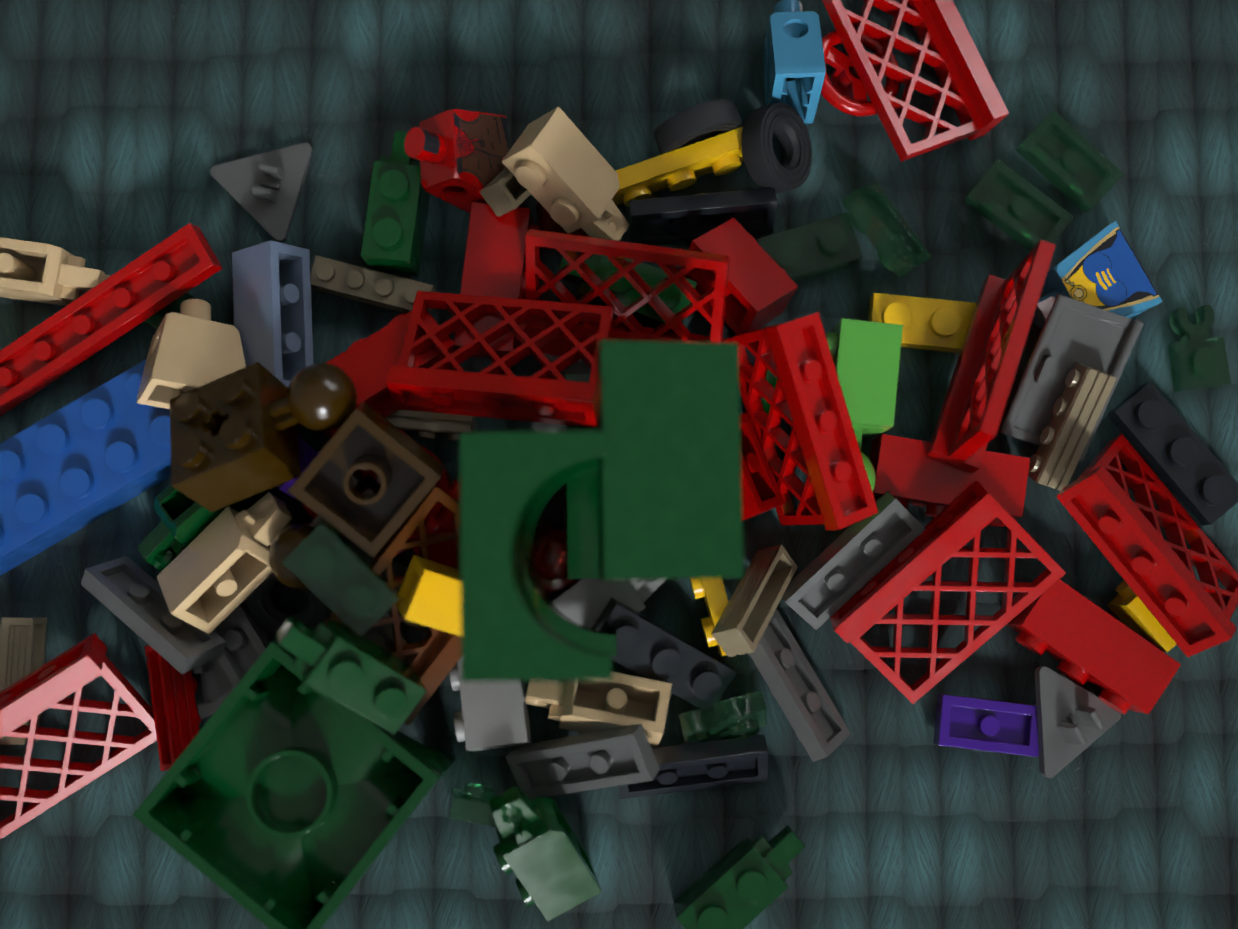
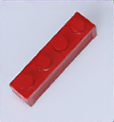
(173, 707)

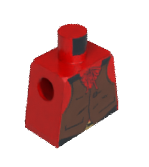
(459, 154)

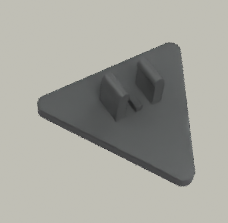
(268, 185)
(1066, 720)

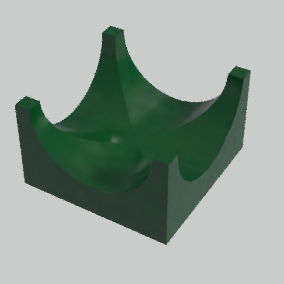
(505, 615)
(289, 795)

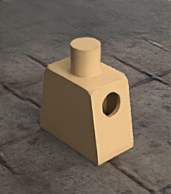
(188, 354)

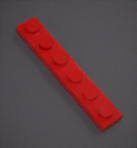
(104, 314)

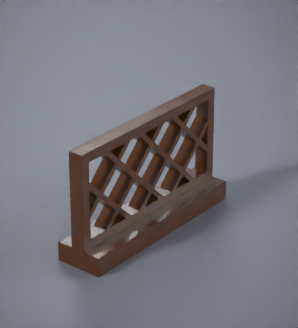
(439, 649)

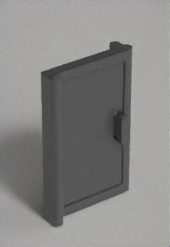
(1069, 336)

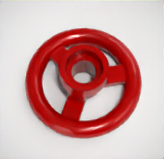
(843, 85)

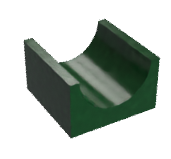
(673, 469)

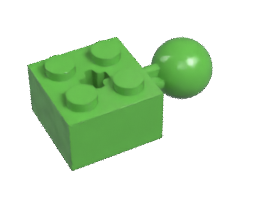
(868, 371)

